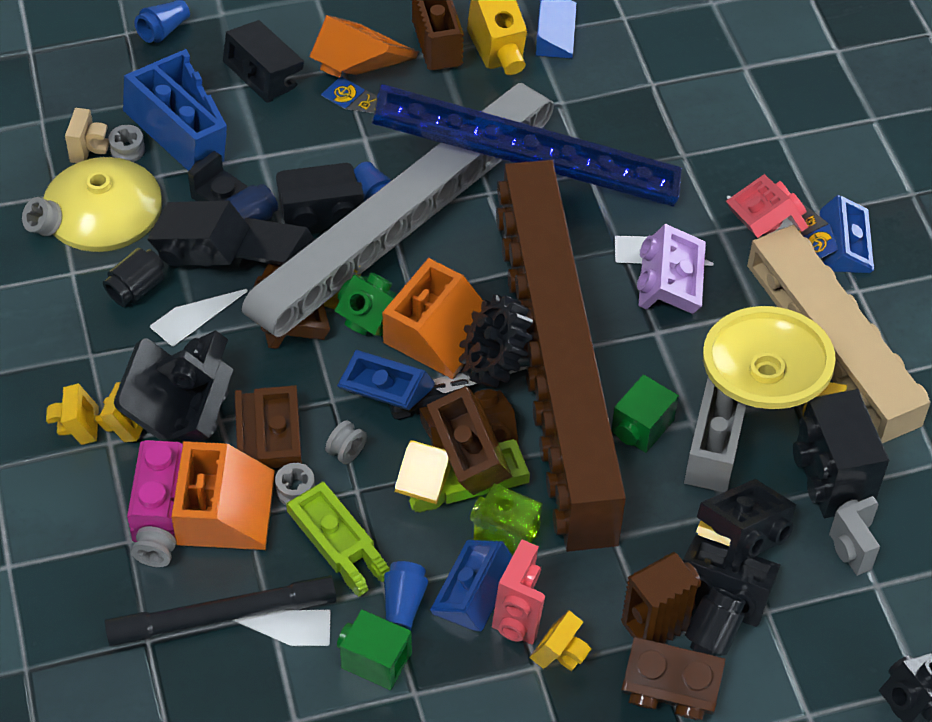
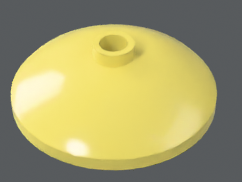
(105, 203)
(769, 357)

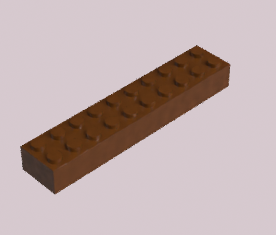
(562, 360)

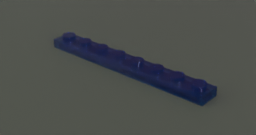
(526, 143)

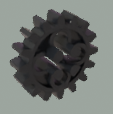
(495, 341)

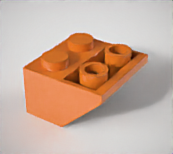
(431, 316)
(221, 498)

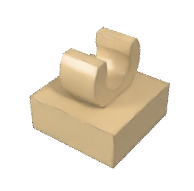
(85, 136)

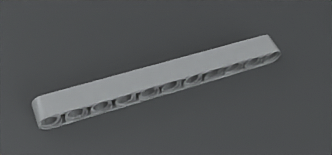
(381, 222)

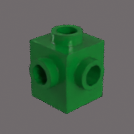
(363, 301)

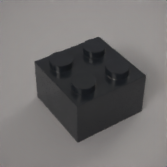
(839, 451)

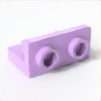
(672, 269)

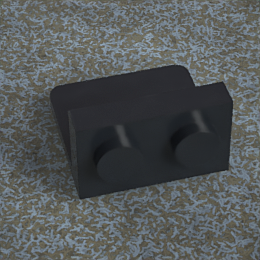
(318, 195)
(164, 408)

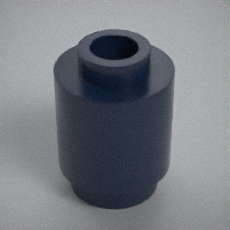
(255, 202)

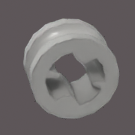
(124, 134)
(42, 216)
(346, 442)
(285, 478)
(153, 546)

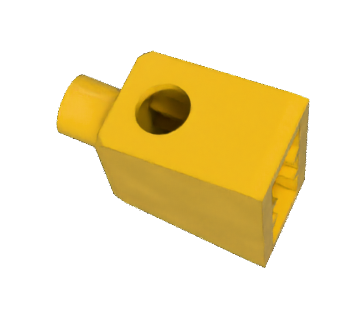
(498, 33)

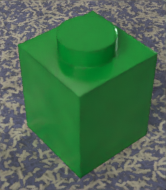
(644, 413)
(374, 649)

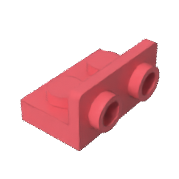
(765, 206)
(517, 602)

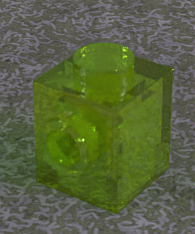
(506, 517)

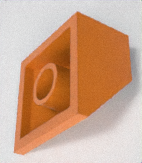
(356, 48)

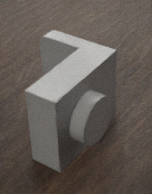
(852, 537)

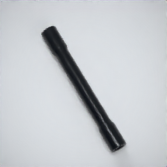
(146, 625)

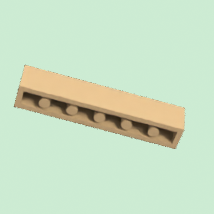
(802, 283)

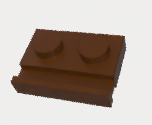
(269, 425)

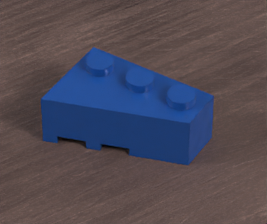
(175, 109)

